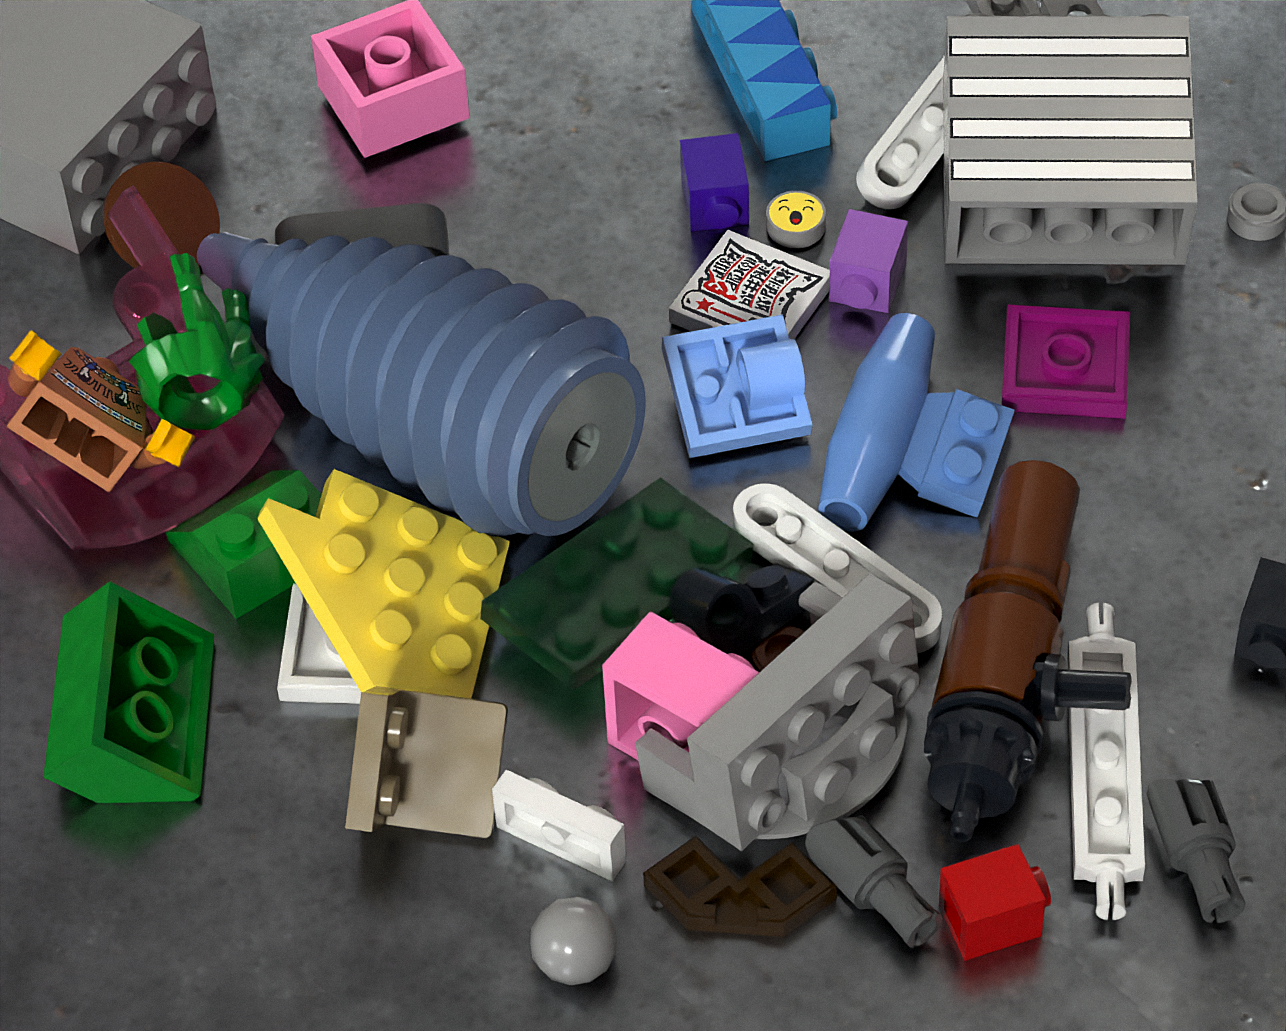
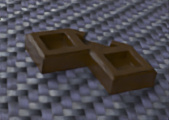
(764, 902)

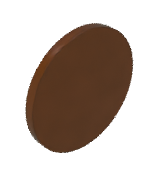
(176, 200)

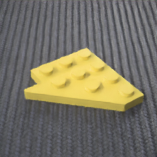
(391, 584)

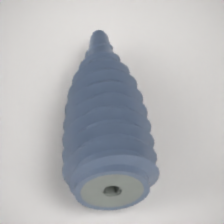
(446, 374)

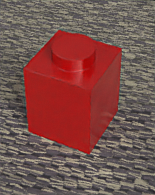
(993, 901)

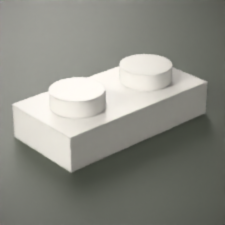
(560, 825)

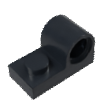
(736, 614)

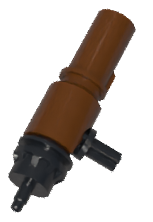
(1005, 655)

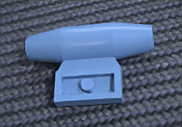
(894, 427)

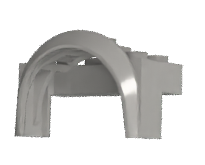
(730, 776)

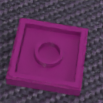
(1066, 361)

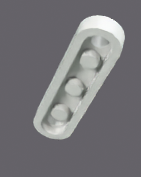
(907, 148)
(824, 552)

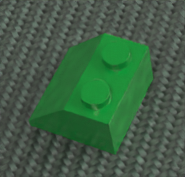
(232, 548)

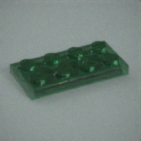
(606, 579)

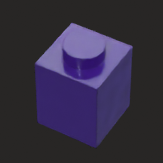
(714, 182)

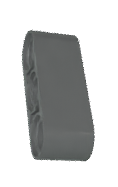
(397, 224)

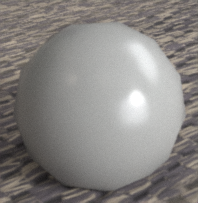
(573, 941)

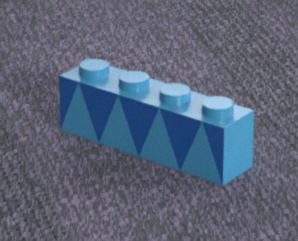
(768, 74)

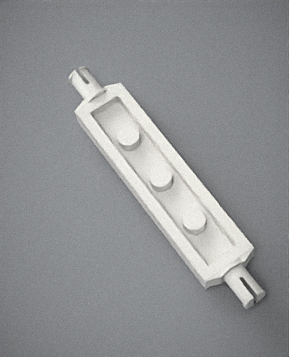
(1106, 772)

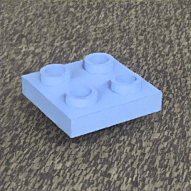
(737, 385)

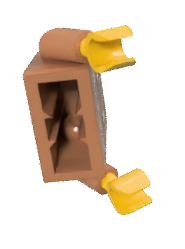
(87, 414)

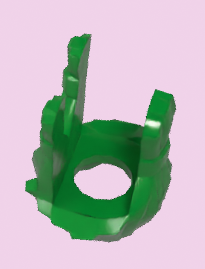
(206, 348)

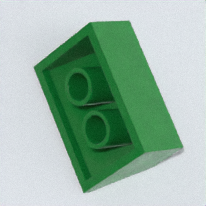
(129, 701)

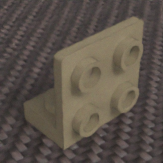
(426, 762)

